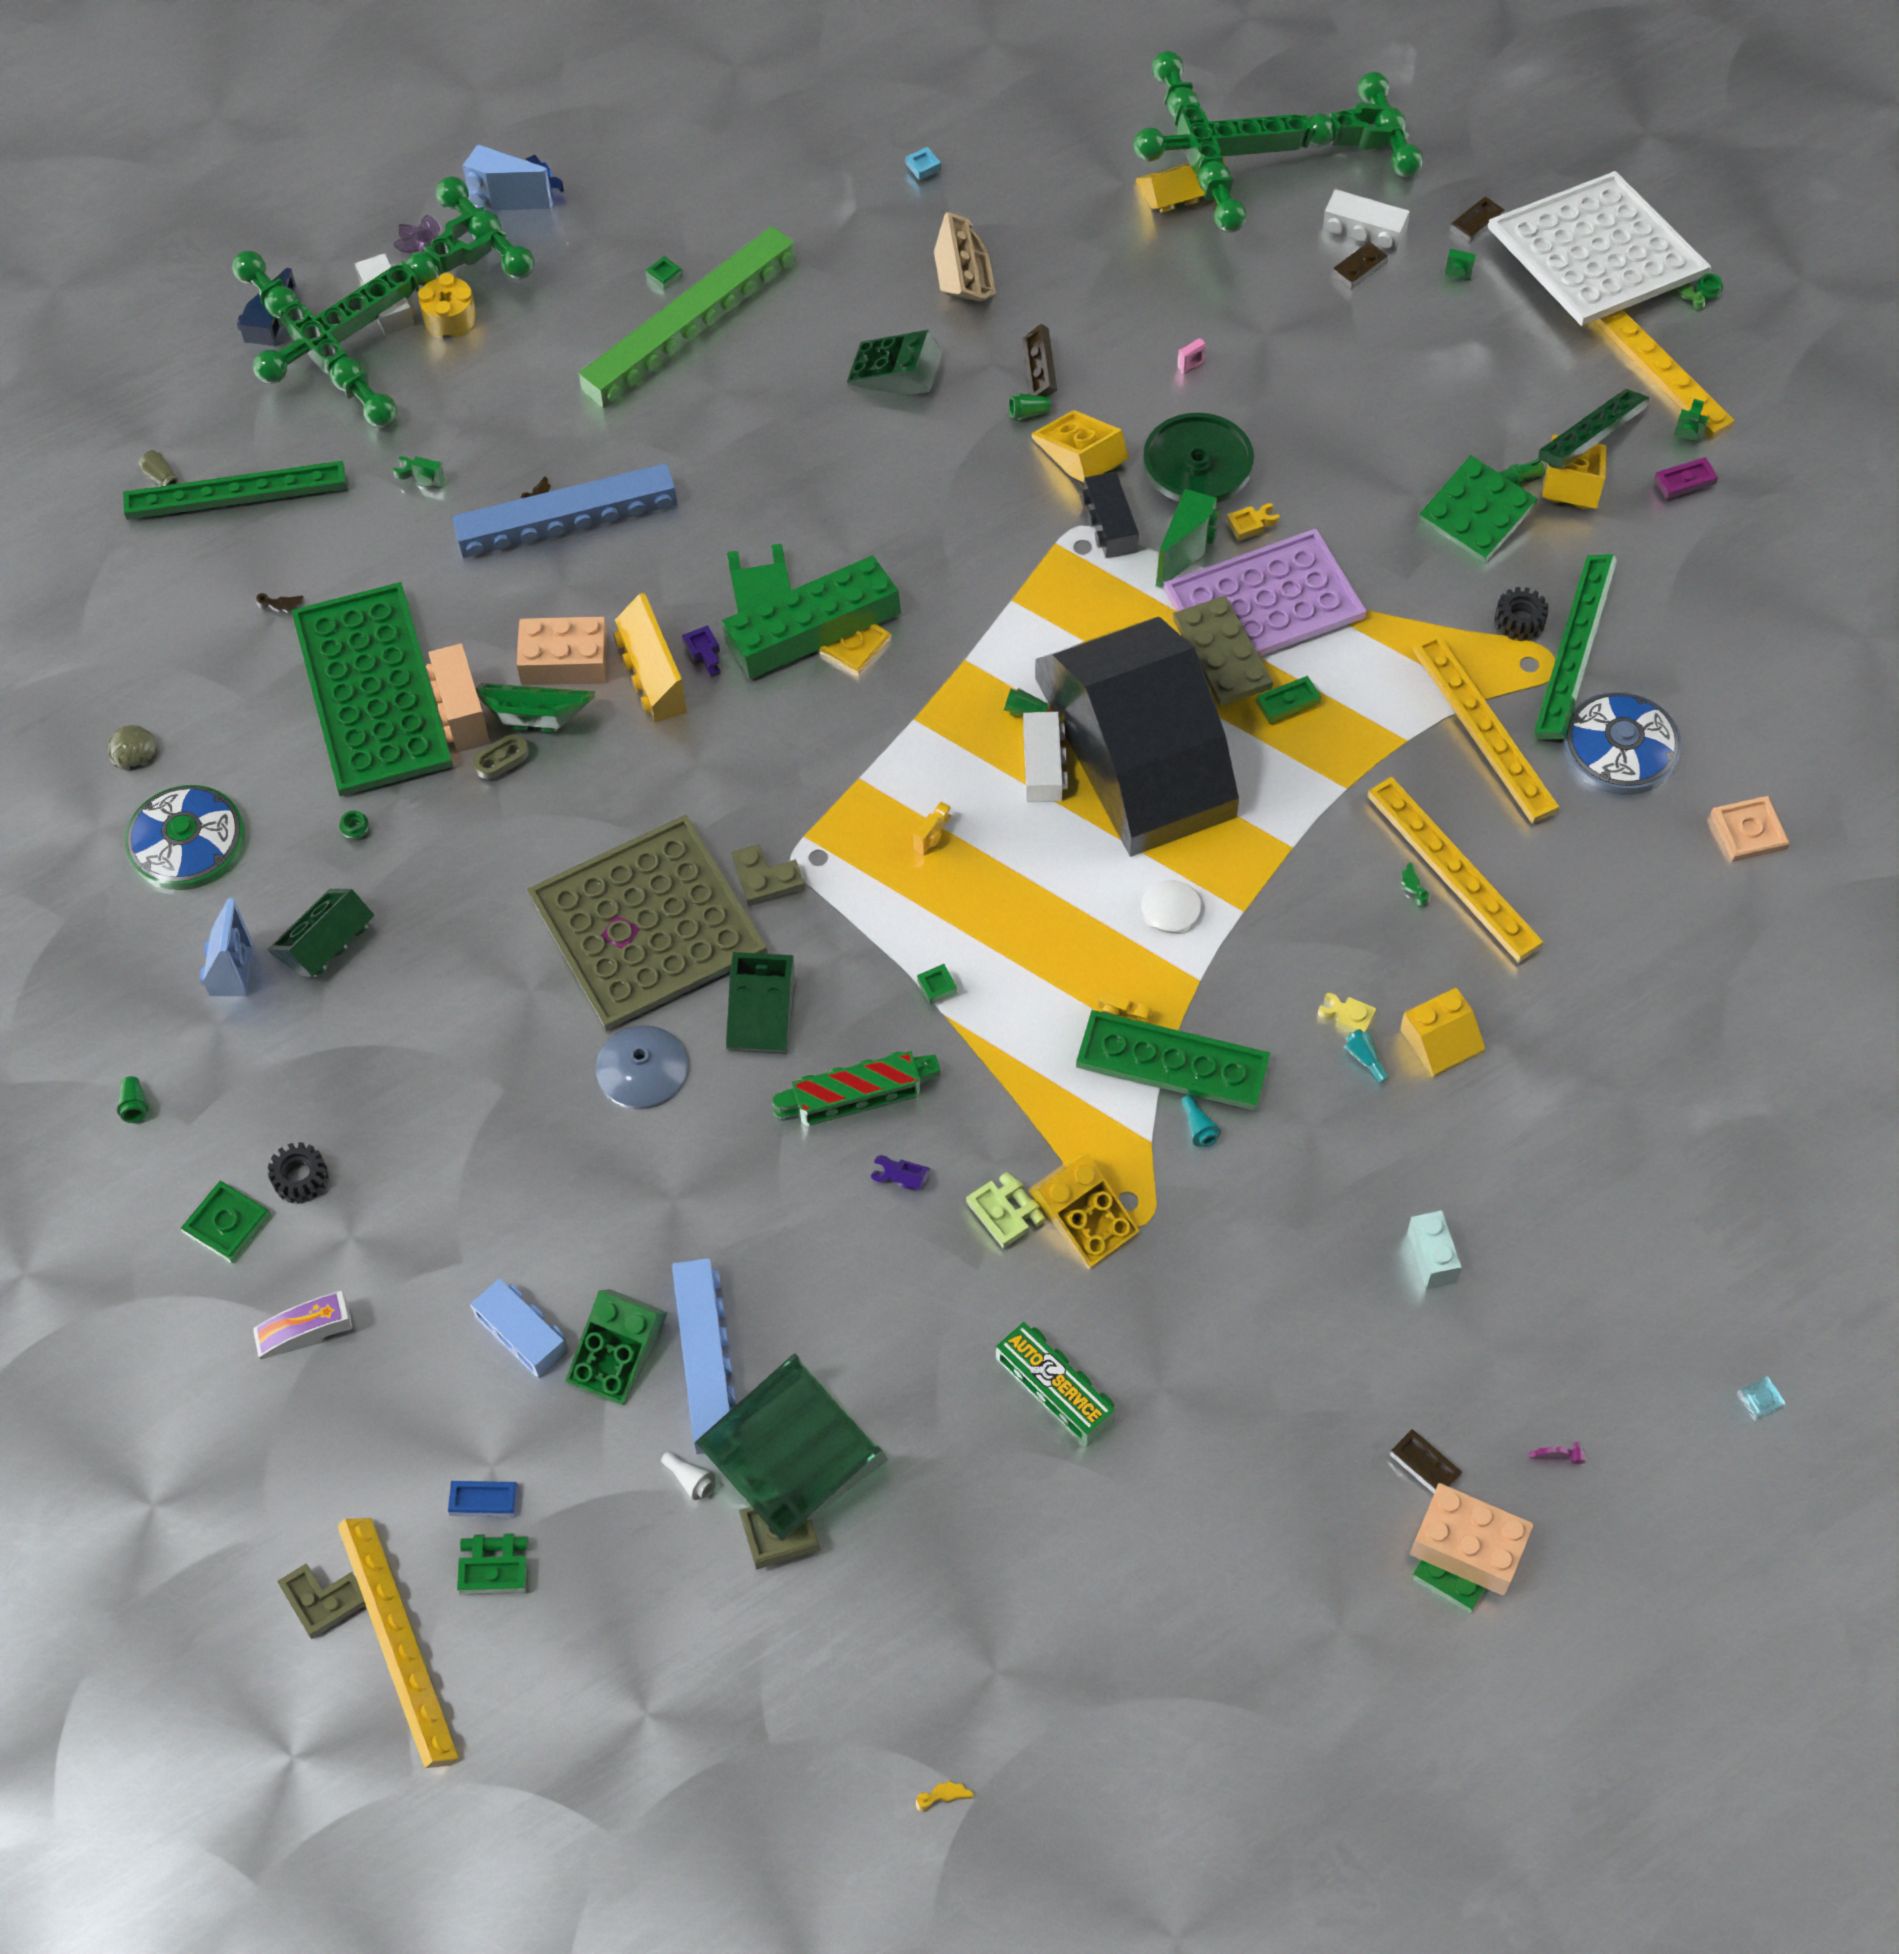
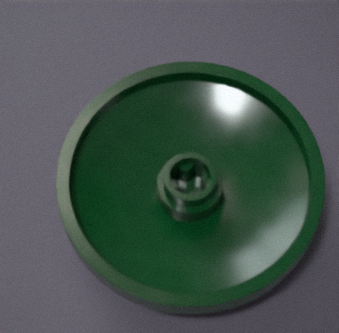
(1198, 455)

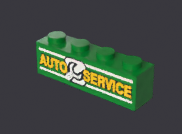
(1056, 1383)

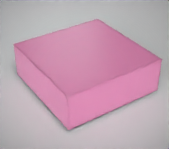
(1191, 355)

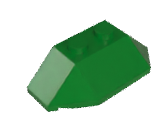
(533, 705)

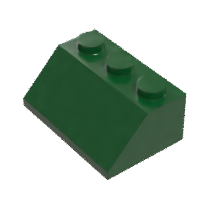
(322, 932)

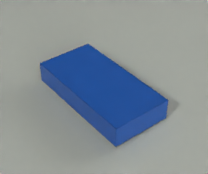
(482, 1499)

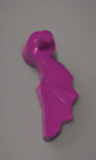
(1577, 1455)

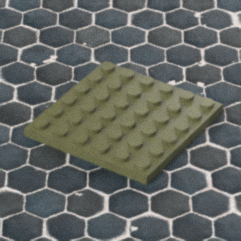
(674, 897)

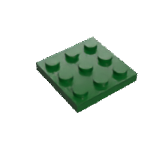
(1478, 508)

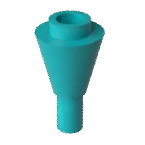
(1363, 1049)
(1202, 1128)

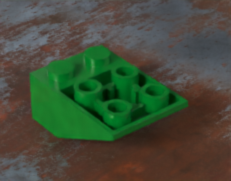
(615, 1345)

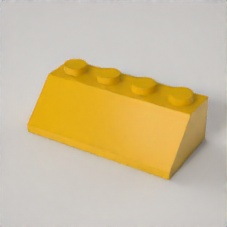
(650, 661)

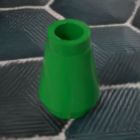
(1026, 405)
(1023, 702)
(131, 1101)

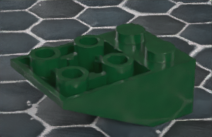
(897, 363)
(760, 1002)

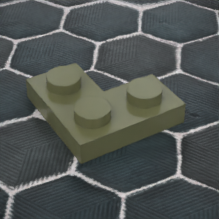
(764, 882)
(317, 1607)

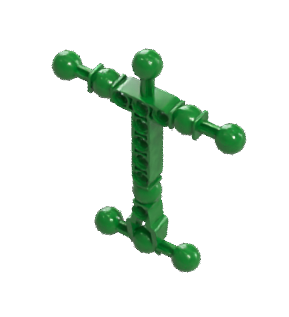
(1210, 140)
(420, 268)

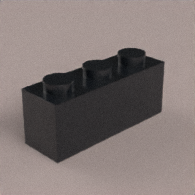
(1110, 515)

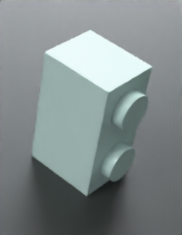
(1434, 1249)

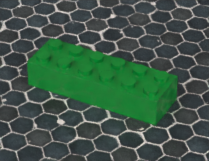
(811, 617)

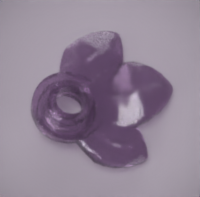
(417, 237)

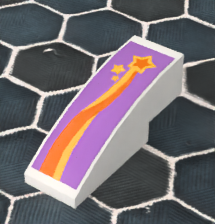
(303, 1325)

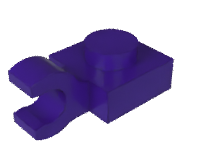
(704, 646)
(903, 1172)

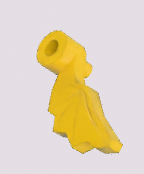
(944, 1792)

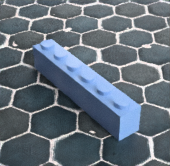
(703, 1344)

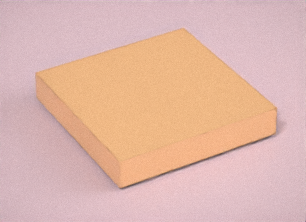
(1750, 828)

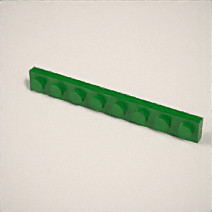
(234, 490)
(1575, 647)

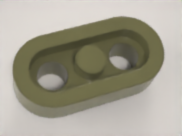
(499, 756)

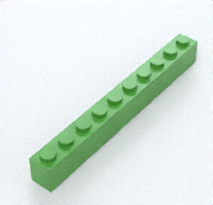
(687, 317)

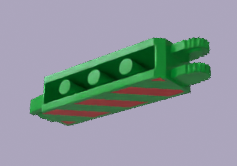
(855, 1088)

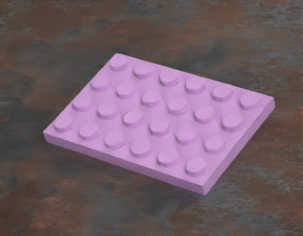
(1276, 591)

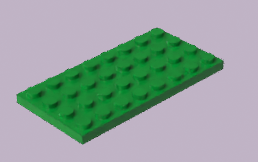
(371, 689)

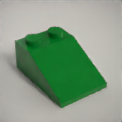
(1187, 535)

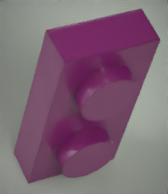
(1686, 478)

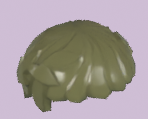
(131, 747)

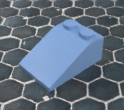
(505, 181)
(227, 954)

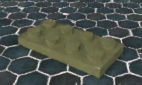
(1224, 650)

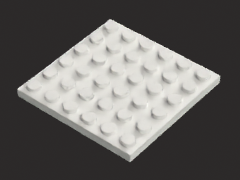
(1598, 247)

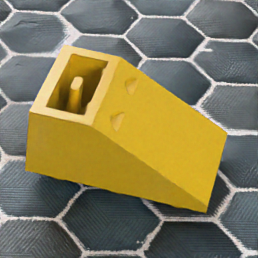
(1084, 1209)

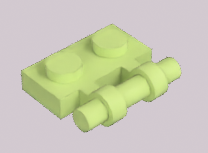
(998, 1214)

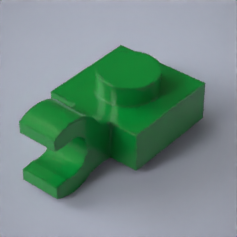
(1691, 423)
(424, 470)

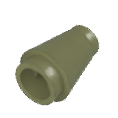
(157, 468)

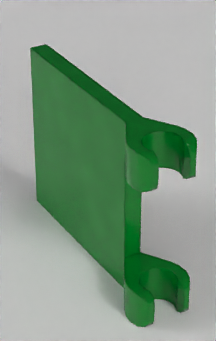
(758, 583)

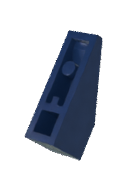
(256, 323)

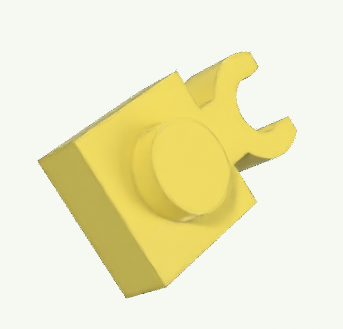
(1349, 1015)

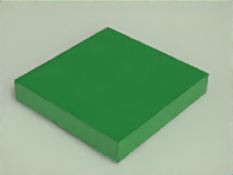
(225, 1221)

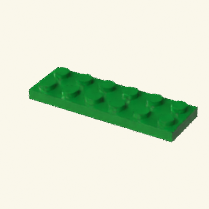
(1173, 1060)

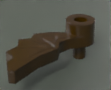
(542, 487)
(281, 604)

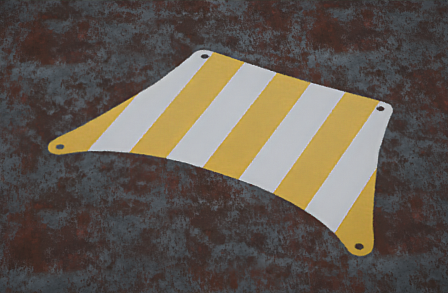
(1041, 896)

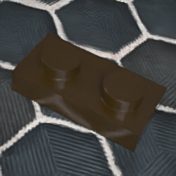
(1360, 265)

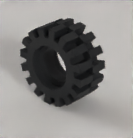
(1521, 601)
(304, 1187)

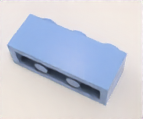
(520, 1327)

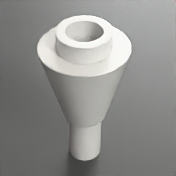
(696, 1481)

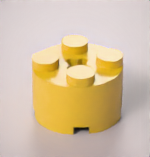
(447, 306)

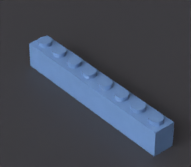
(564, 510)

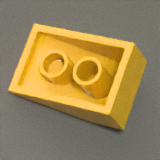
(1082, 444)
(1579, 480)

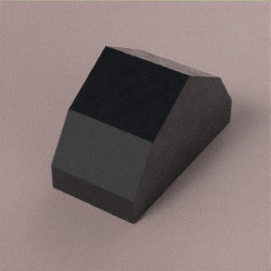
(1144, 731)

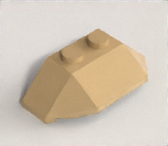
(963, 260)

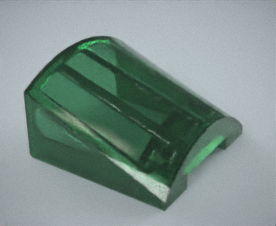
(790, 1448)

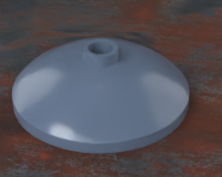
(643, 1081)

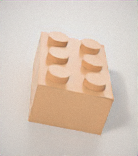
(562, 650)
(457, 698)
(1471, 1539)

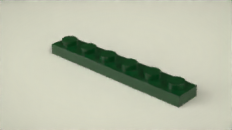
(1593, 428)

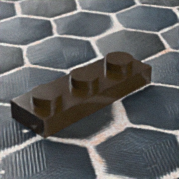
(1039, 362)

